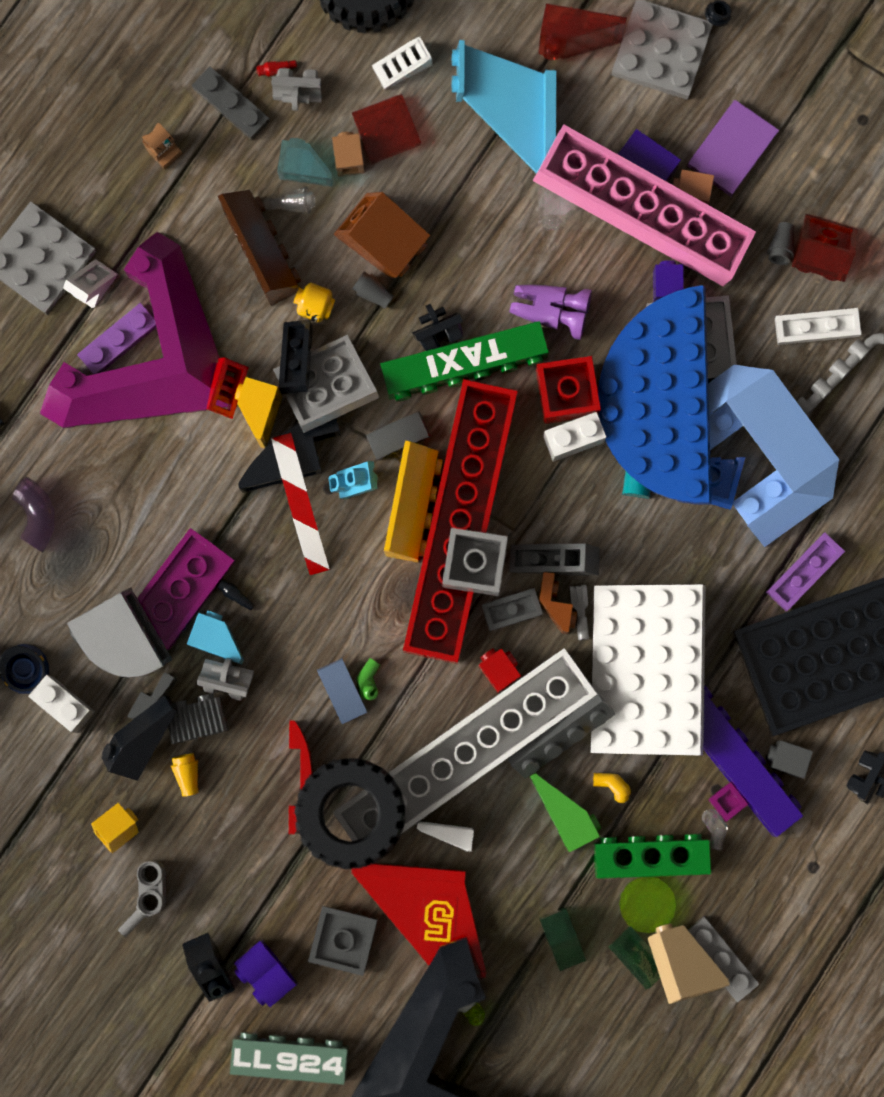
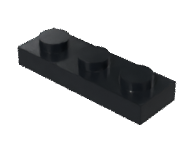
(295, 357)

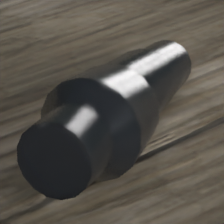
(234, 594)

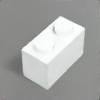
(574, 436)
(61, 704)

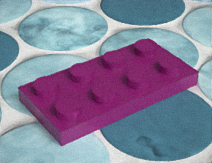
(183, 585)

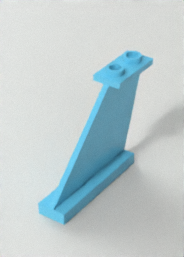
(509, 99)

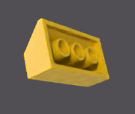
(412, 501)

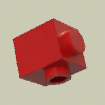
(499, 668)

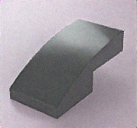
(392, 437)
(144, 700)

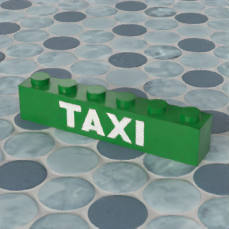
(464, 360)

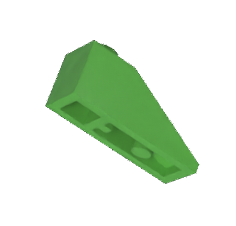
(570, 819)

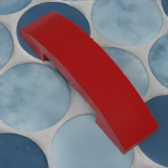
(298, 741)

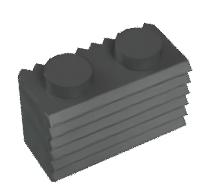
(198, 719)

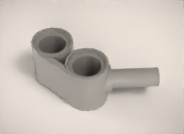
(147, 887)

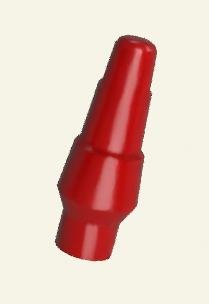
(271, 68)

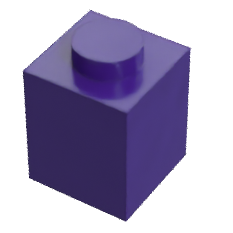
(667, 279)

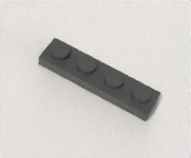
(561, 736)

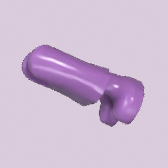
(549, 305)

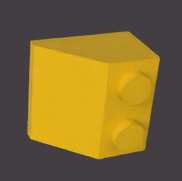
(259, 406)

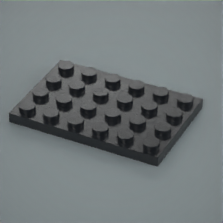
(817, 657)

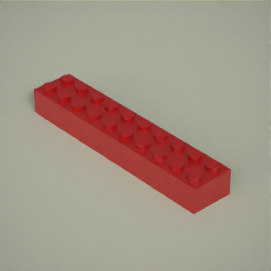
(462, 503)

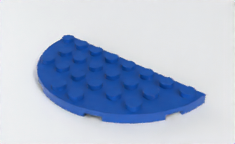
(659, 398)

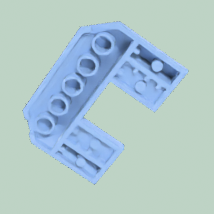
(786, 436)

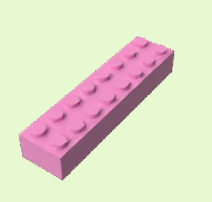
(644, 206)

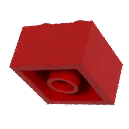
(567, 389)

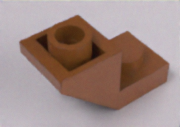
(559, 612)

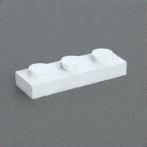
(817, 326)

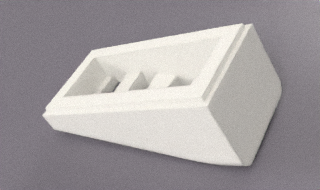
(398, 55)
(454, 835)

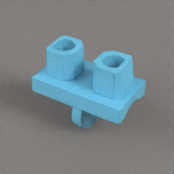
(354, 480)

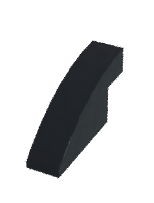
(265, 470)

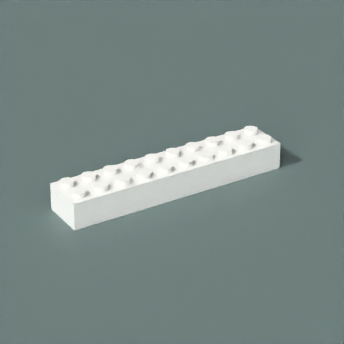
(477, 743)

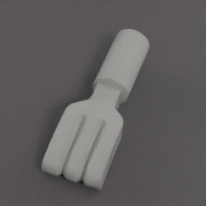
(580, 602)

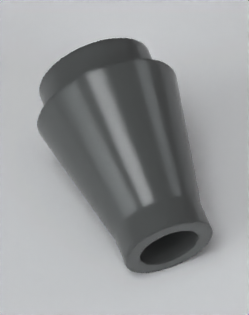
(782, 244)
(372, 290)

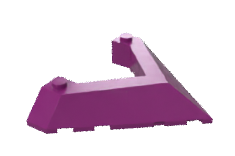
(156, 387)

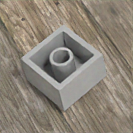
(474, 561)

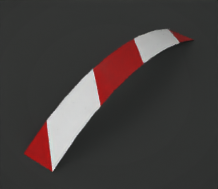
(299, 504)

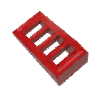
(240, 372)

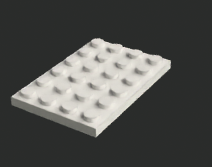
(650, 668)

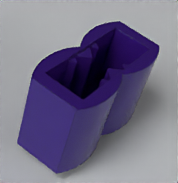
(265, 974)

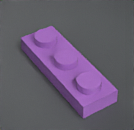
(118, 339)
(805, 571)

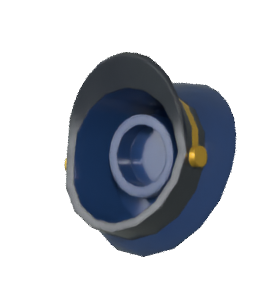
(23, 668)

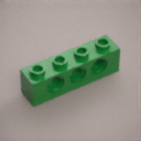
(695, 864)

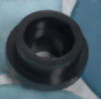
(718, 13)

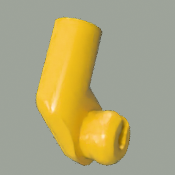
(615, 783)

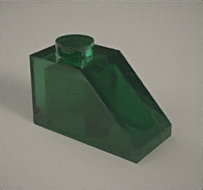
(562, 939)

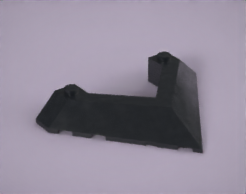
(419, 1032)

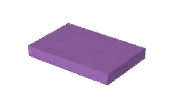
(733, 147)

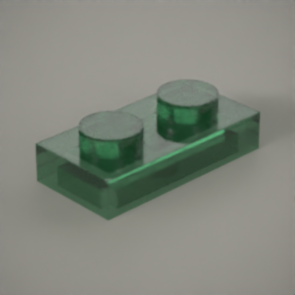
(636, 957)

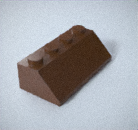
(259, 245)

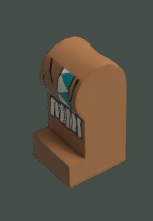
(161, 146)

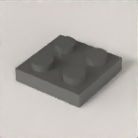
(342, 940)

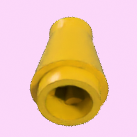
(186, 773)

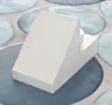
(90, 283)

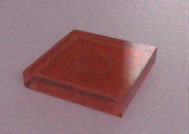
(386, 128)

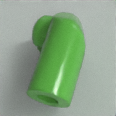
(366, 682)

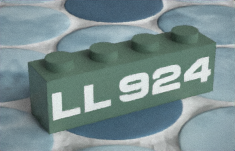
(289, 1059)

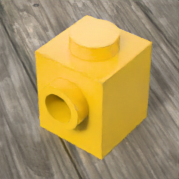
(115, 827)

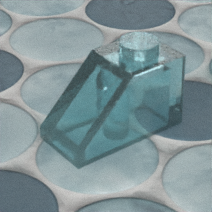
(302, 164)

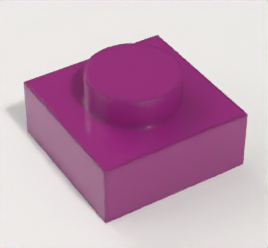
(727, 801)

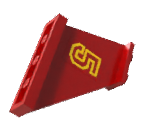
(424, 905)

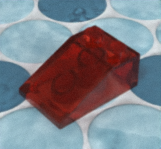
(577, 31)

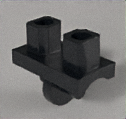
(449, 324)
(865, 788)

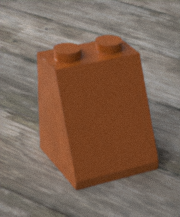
(383, 234)

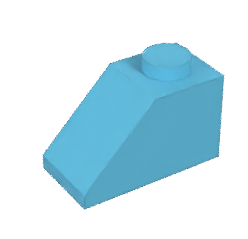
(214, 637)

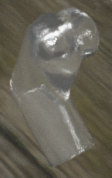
(717, 827)

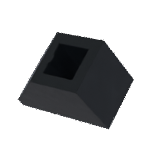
(207, 967)

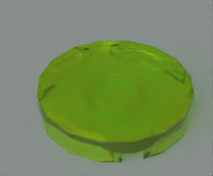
(647, 904)

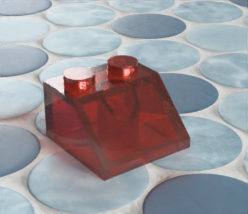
(825, 248)

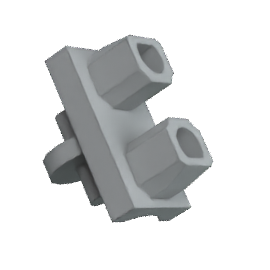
(296, 89)
(225, 678)

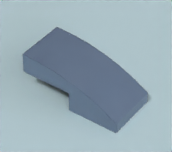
(342, 691)

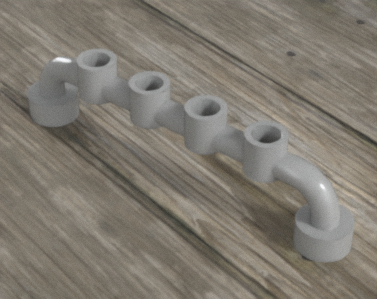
(839, 371)

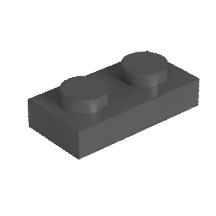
(512, 609)

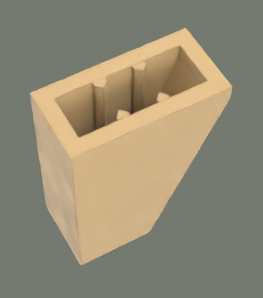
(684, 964)

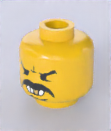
(314, 302)

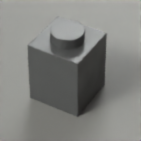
(789, 759)

